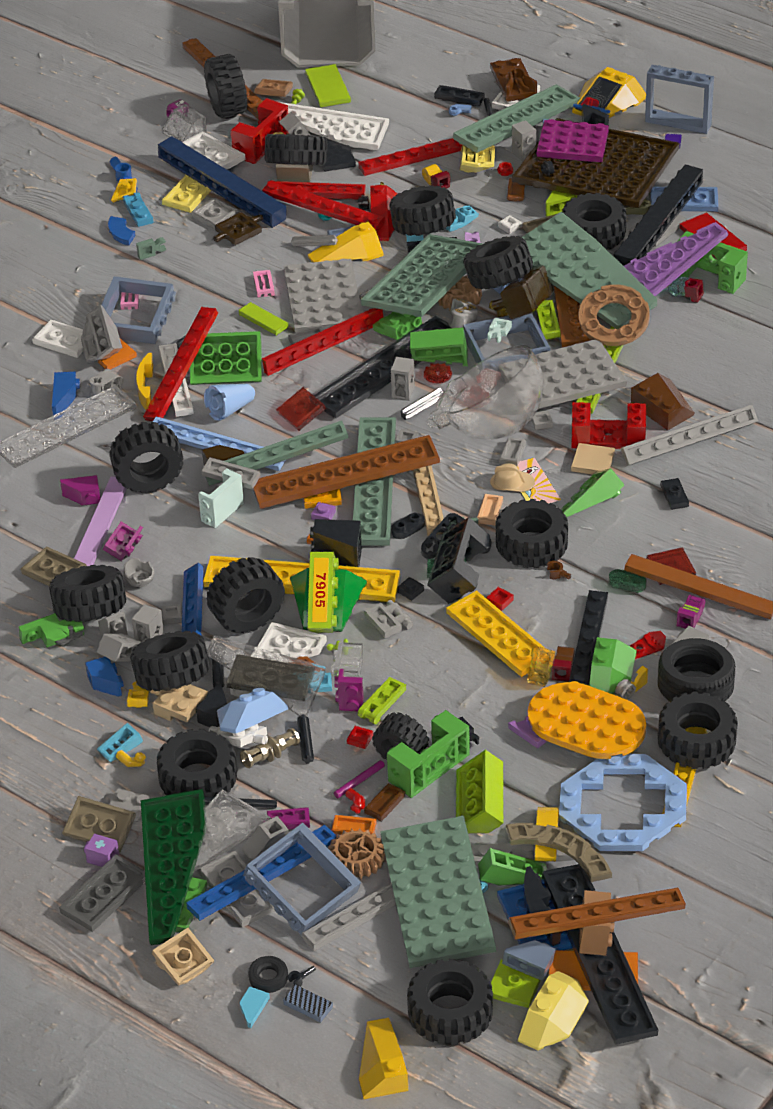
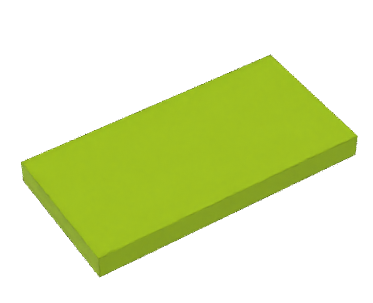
(328, 85)

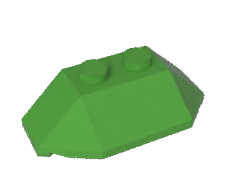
(611, 664)

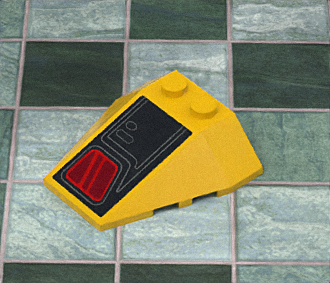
(611, 91)

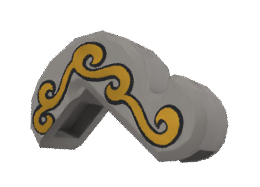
(463, 312)

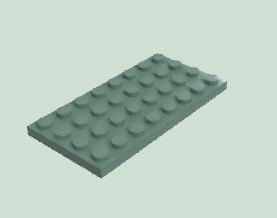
(421, 276)
(437, 892)

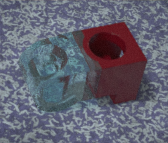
(687, 287)

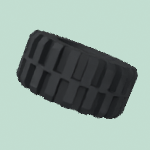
(225, 85)
(295, 149)
(422, 210)
(599, 216)
(498, 262)
(140, 440)
(531, 517)
(235, 582)
(87, 593)
(170, 661)
(196, 748)
(691, 748)
(451, 1024)

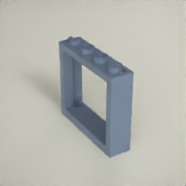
(677, 120)
(141, 287)
(481, 330)
(322, 856)

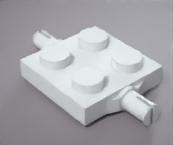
(253, 734)

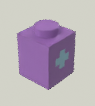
(100, 850)

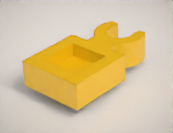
(137, 697)

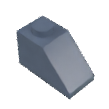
(530, 958)

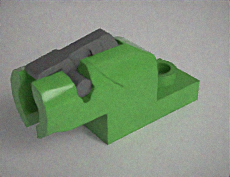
(51, 631)

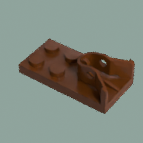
(513, 79)

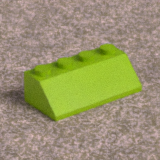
(480, 793)

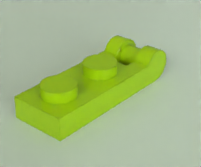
(382, 700)

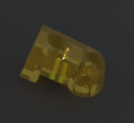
(540, 666)

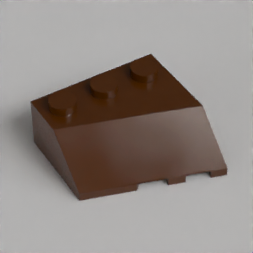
(662, 401)

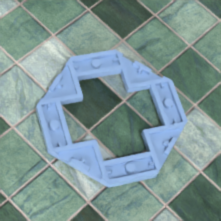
(654, 825)

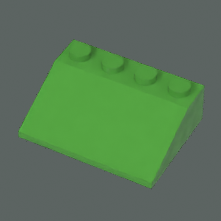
(228, 359)

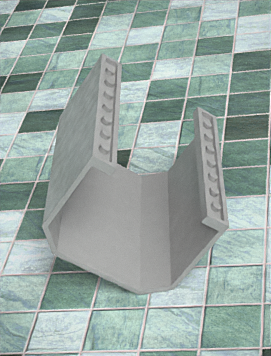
(326, 32)

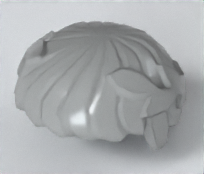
(138, 572)

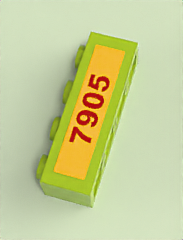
(321, 592)

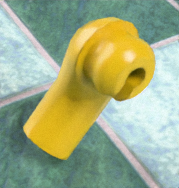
(128, 761)

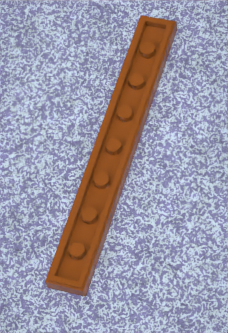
(700, 586)
(596, 913)

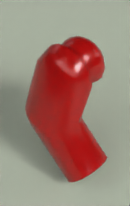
(357, 799)

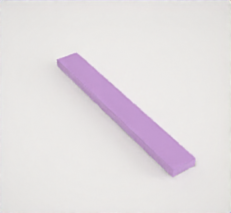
(100, 522)

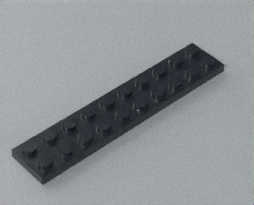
(371, 374)
(608, 975)

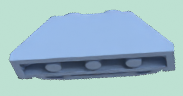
(249, 710)

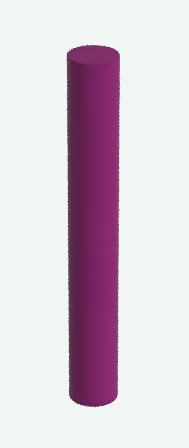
(359, 779)

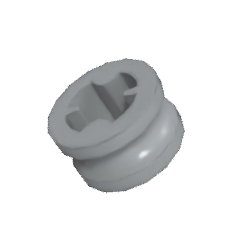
(625, 689)

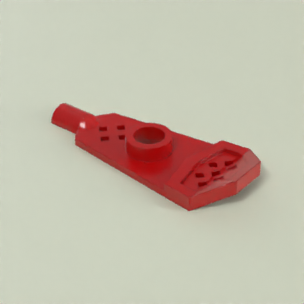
(650, 643)

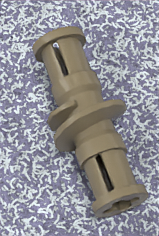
(271, 749)

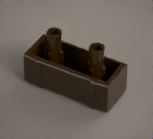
(525, 293)

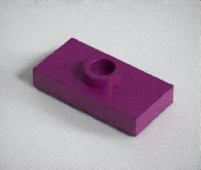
(292, 817)

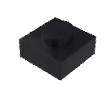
(410, 588)

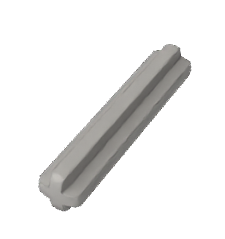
(323, 240)

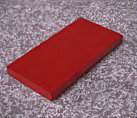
(704, 220)

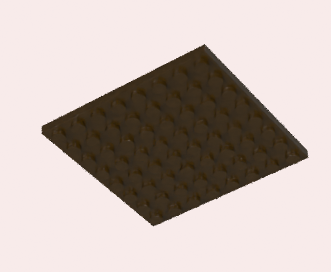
(626, 173)

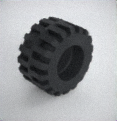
(398, 729)

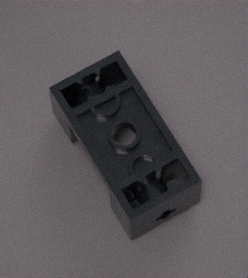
(450, 573)

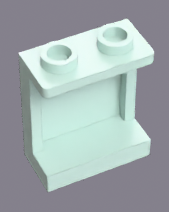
(222, 501)

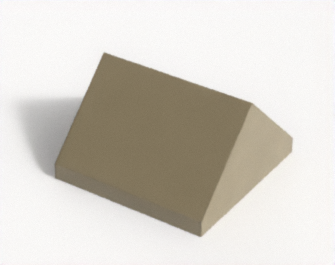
(294, 173)

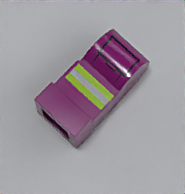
(691, 609)

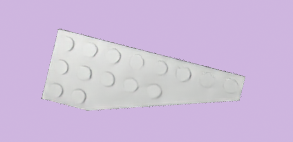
(342, 127)

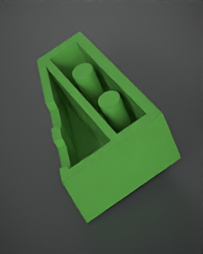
(440, 345)

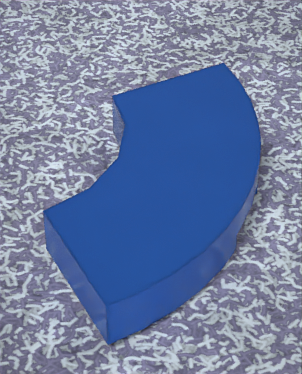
(119, 231)

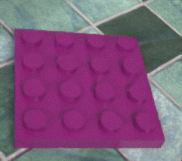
(573, 140)

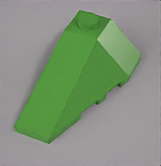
(596, 489)

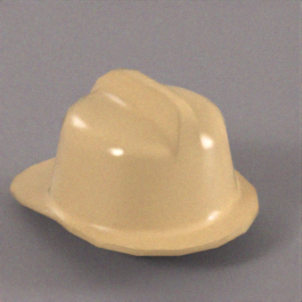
(510, 478)

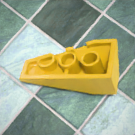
(355, 243)
(382, 1061)

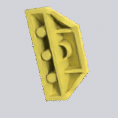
(477, 162)
(553, 1012)

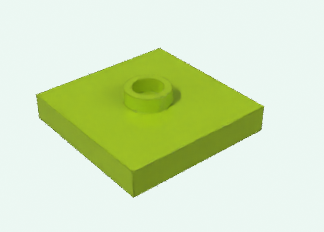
(513, 986)

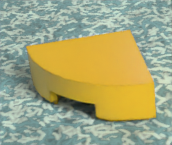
(641, 679)

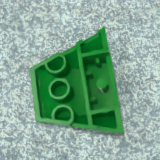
(347, 594)

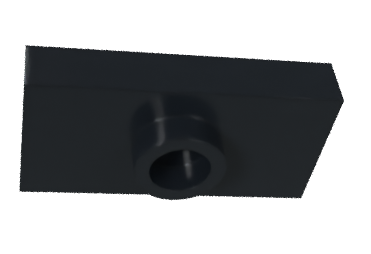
(674, 493)

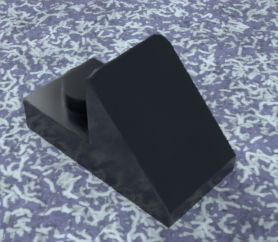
(594, 116)

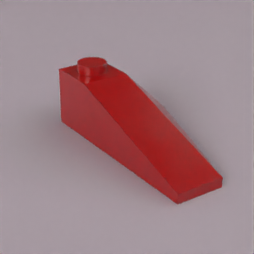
(380, 200)

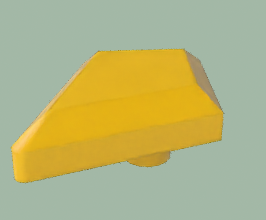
(124, 187)

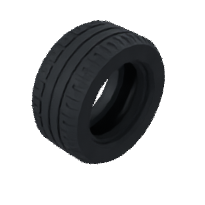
(696, 655)

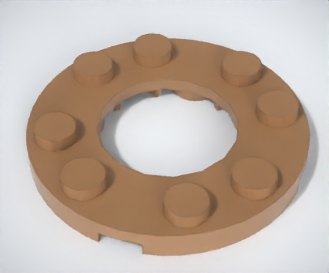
(614, 294)

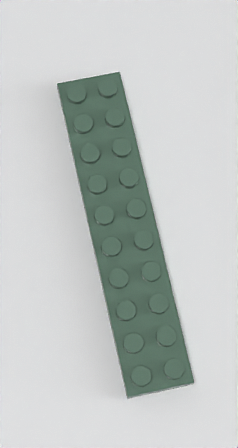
(499, 125)
(374, 497)

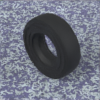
(265, 963)

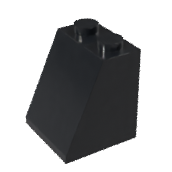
(340, 537)

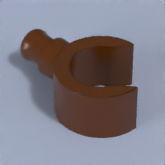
(558, 571)

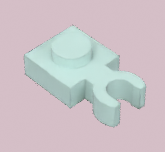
(499, 328)

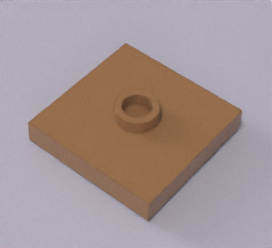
(273, 87)

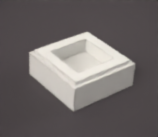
(509, 224)

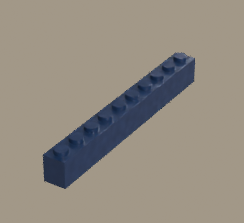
(221, 181)

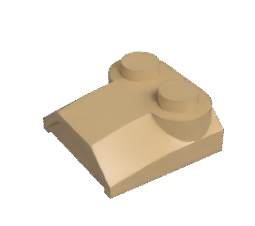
(182, 957)

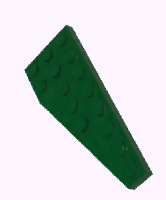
(171, 845)

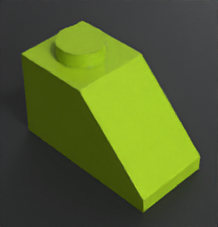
(556, 202)

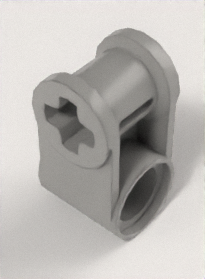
(104, 381)

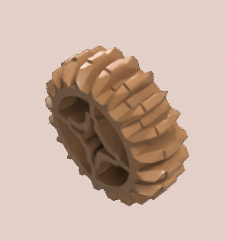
(461, 290)
(359, 852)

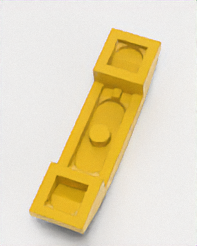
(144, 371)
(545, 817)

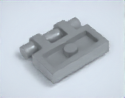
(384, 620)

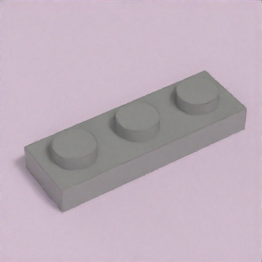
(215, 467)

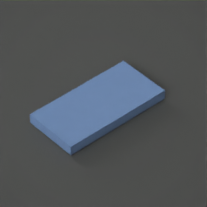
(704, 199)

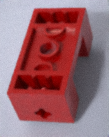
(251, 139)
(593, 431)

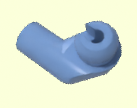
(457, 109)

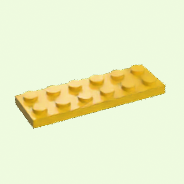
(495, 631)

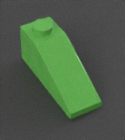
(506, 868)

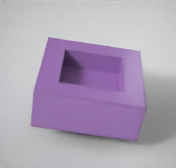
(323, 511)

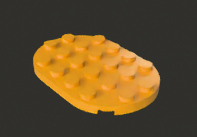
(587, 720)

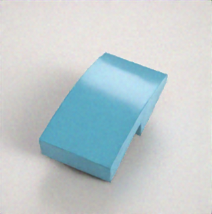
(463, 217)

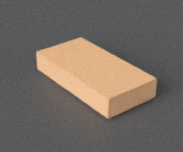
(490, 509)

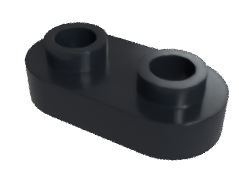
(407, 525)

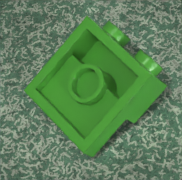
(397, 325)

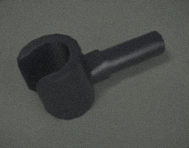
(299, 976)

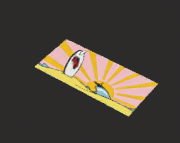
(543, 488)

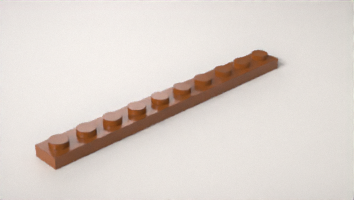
(201, 54)

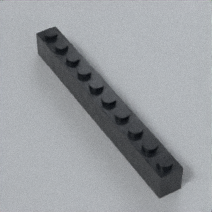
(660, 215)

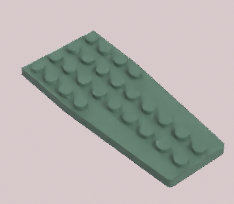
(582, 265)

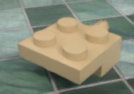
(178, 703)

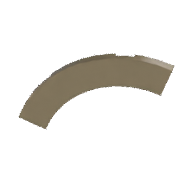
(564, 841)

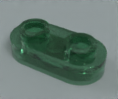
(627, 581)

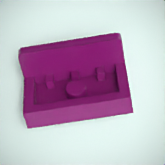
(122, 541)
(349, 692)

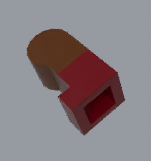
(563, 661)

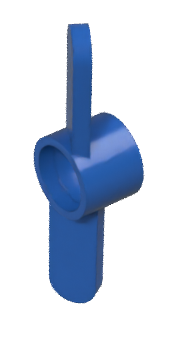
(122, 170)

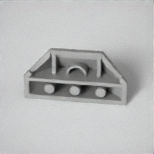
(100, 336)

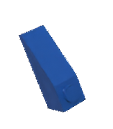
(64, 390)

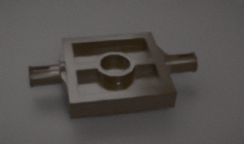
(238, 228)

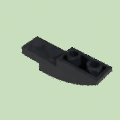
(537, 899)

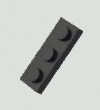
(459, 95)

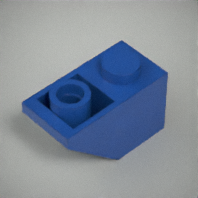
(103, 676)

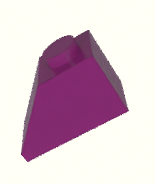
(81, 489)

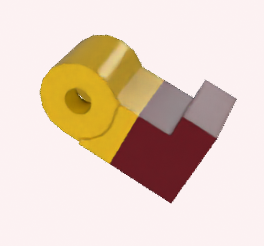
(435, 176)

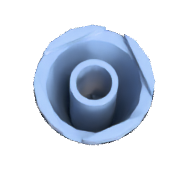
(227, 399)

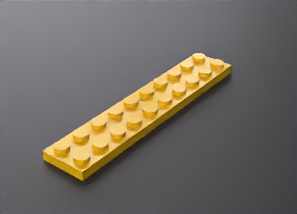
(380, 582)

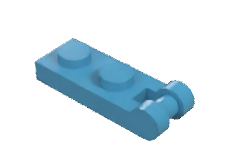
(138, 209)

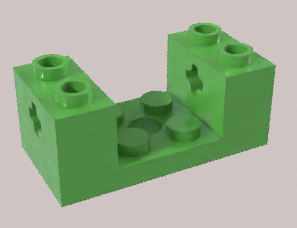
(730, 265)
(415, 771)

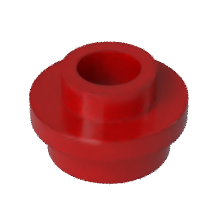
(505, 169)

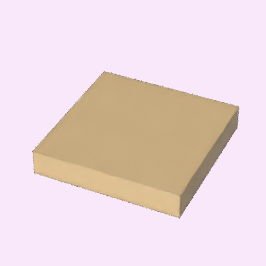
(592, 458)

